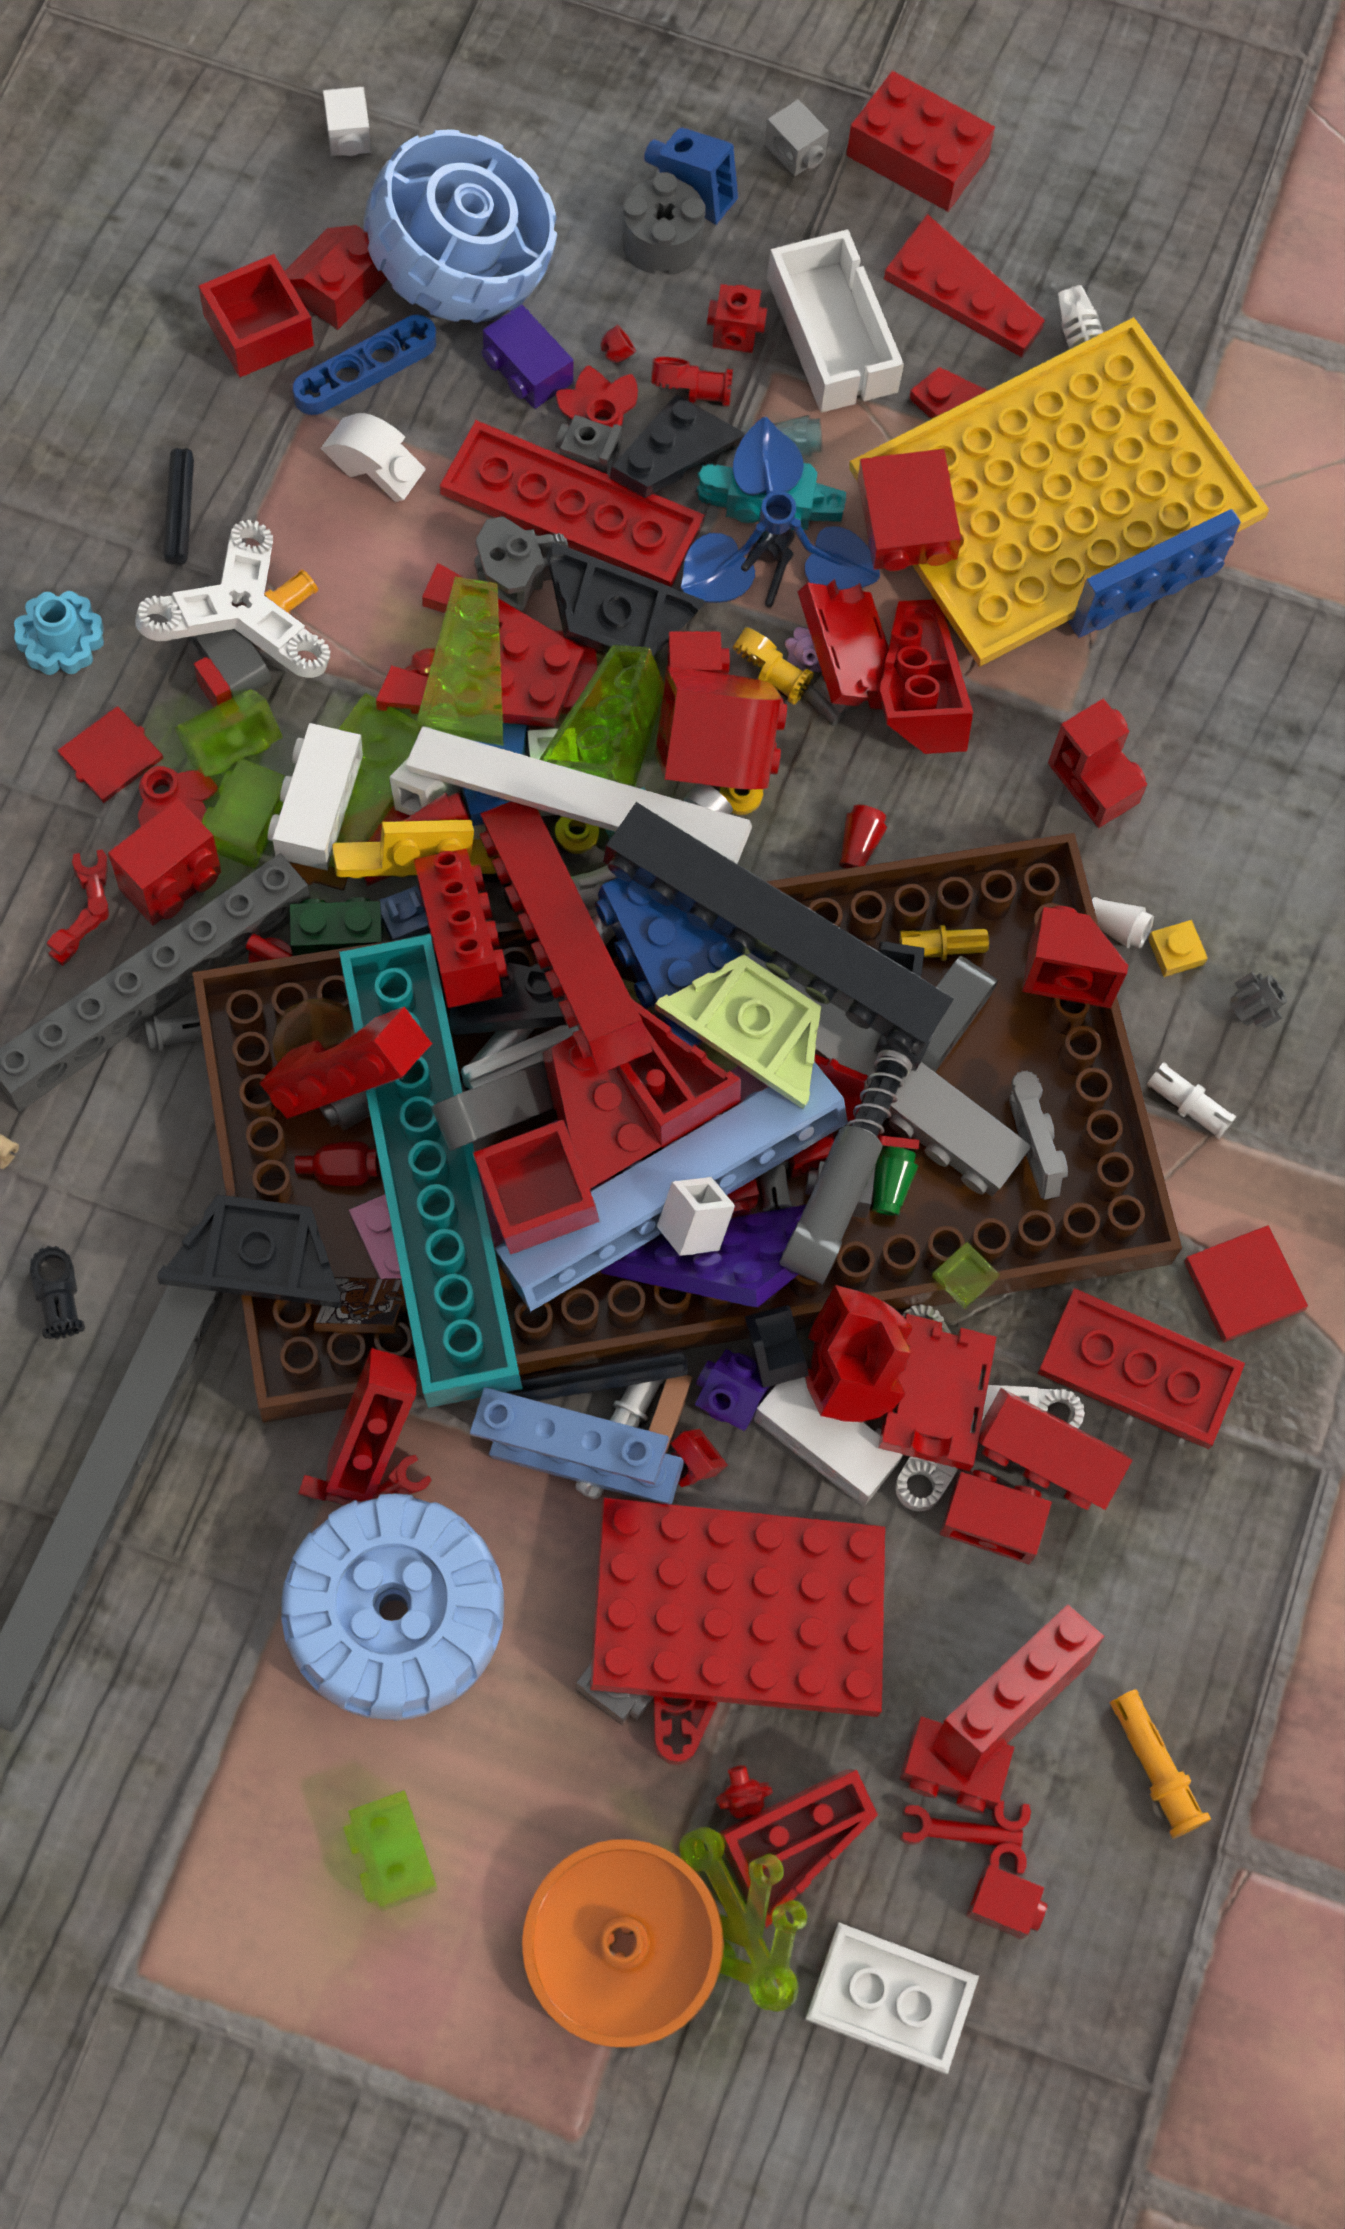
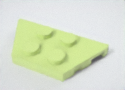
(752, 1023)

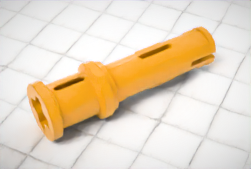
(1169, 1785)

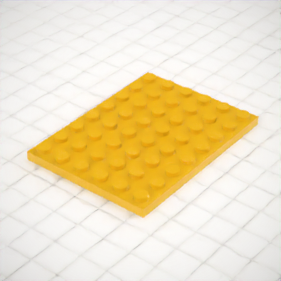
(1066, 481)

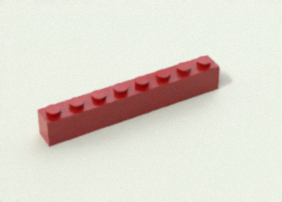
(565, 937)

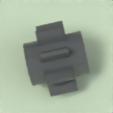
(1258, 1000)

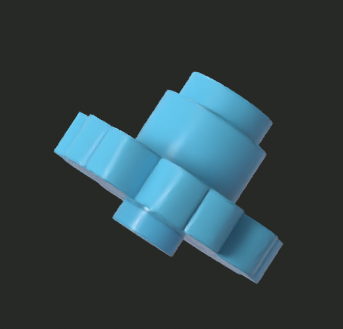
(59, 632)

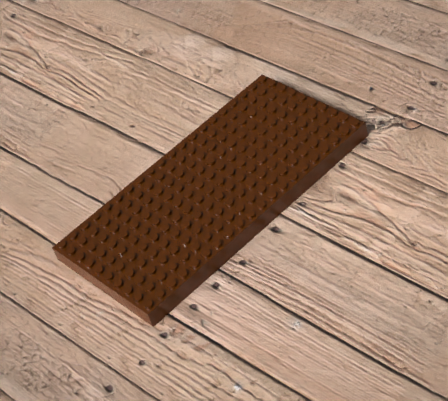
(1104, 1223)

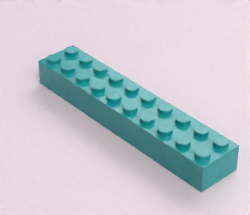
(430, 1191)

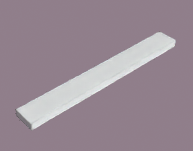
(565, 790)

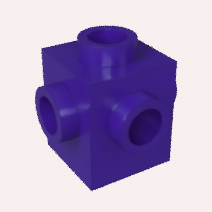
(731, 1389)

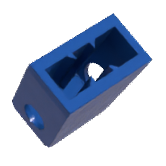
(703, 164)

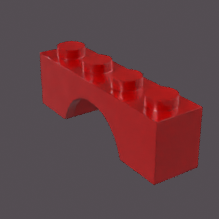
(369, 1058)

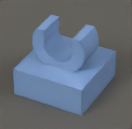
(404, 914)

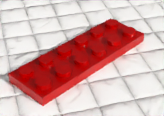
(566, 497)

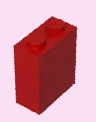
(909, 509)

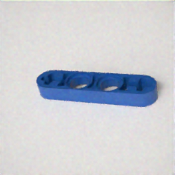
(369, 370)

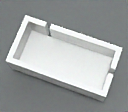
(834, 331)

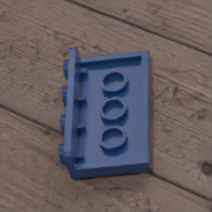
(1154, 573)
(659, 945)

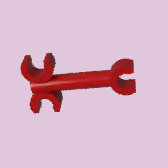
(1005, 1835)

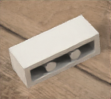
(316, 795)
(837, 1449)

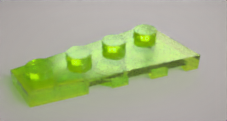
(465, 673)

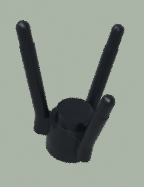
(768, 549)

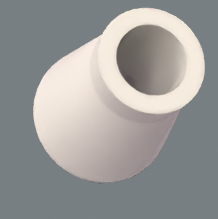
(1123, 922)

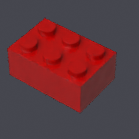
(920, 141)

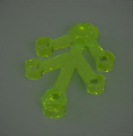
(746, 1923)

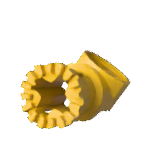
(775, 670)

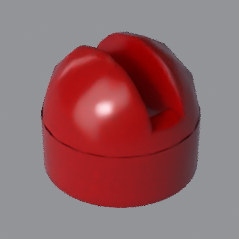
(617, 345)

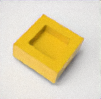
(1177, 948)

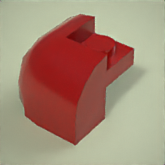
(857, 1356)

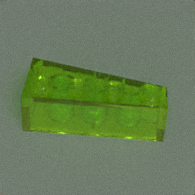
(611, 718)

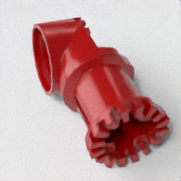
(701, 383)

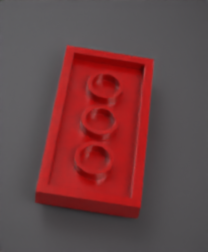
(1141, 1368)

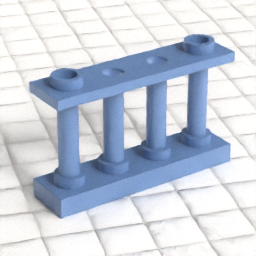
(577, 1446)

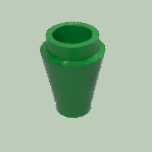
(892, 1179)

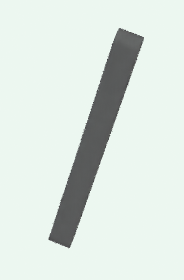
(99, 1494)

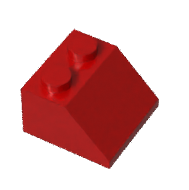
(336, 274)
(1073, 959)

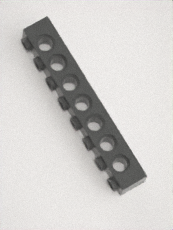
(148, 982)

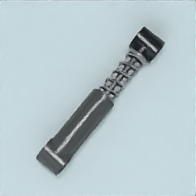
(847, 1168)

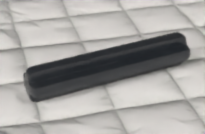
(178, 506)

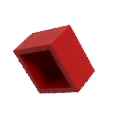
(256, 315)
(166, 862)
(536, 1187)

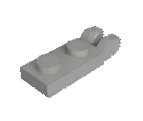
(1038, 1130)

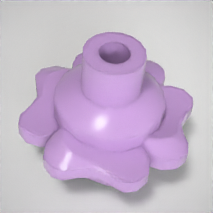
(802, 650)

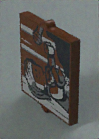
(366, 1306)

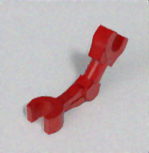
(66, 942)
(396, 1483)

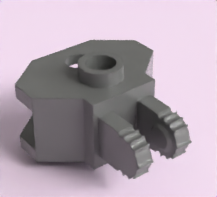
(513, 559)

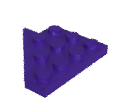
(740, 1272)

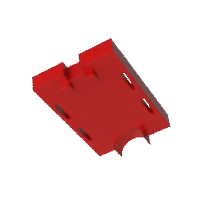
(846, 641)
(940, 1395)

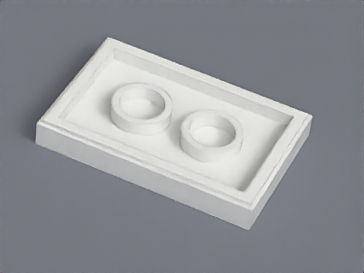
(892, 1998)

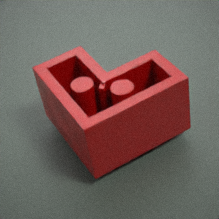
(1092, 763)

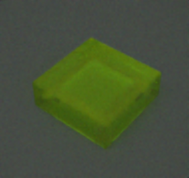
(966, 1275)

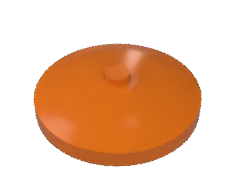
(622, 1943)

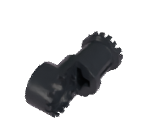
(54, 1293)

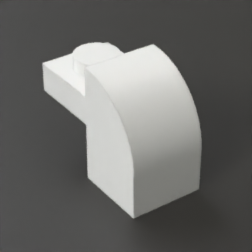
(374, 447)

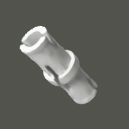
(1191, 1100)

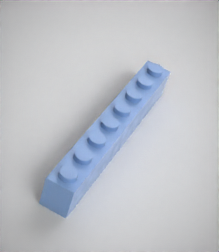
(727, 1148)

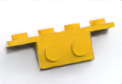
(405, 842)

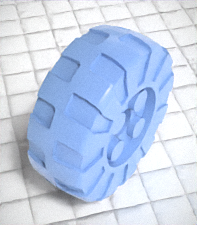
(460, 226)
(380, 1555)

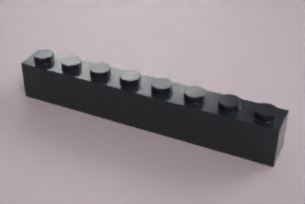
(776, 930)

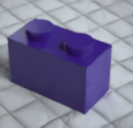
(527, 357)

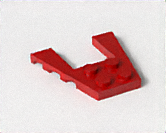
(535, 664)

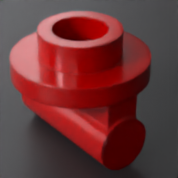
(267, 949)

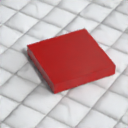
(1245, 1283)

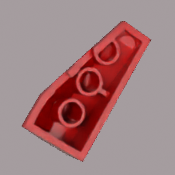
(923, 681)

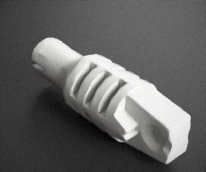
(1078, 316)

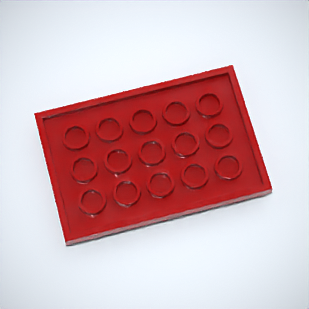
(739, 1608)

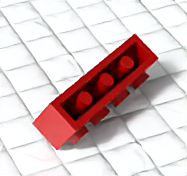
(459, 929)

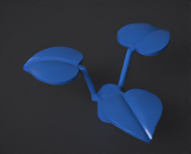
(772, 465)

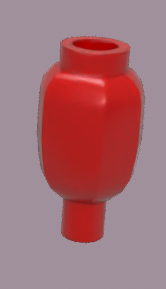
(341, 1164)

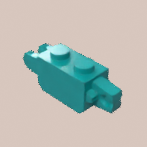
(812, 499)

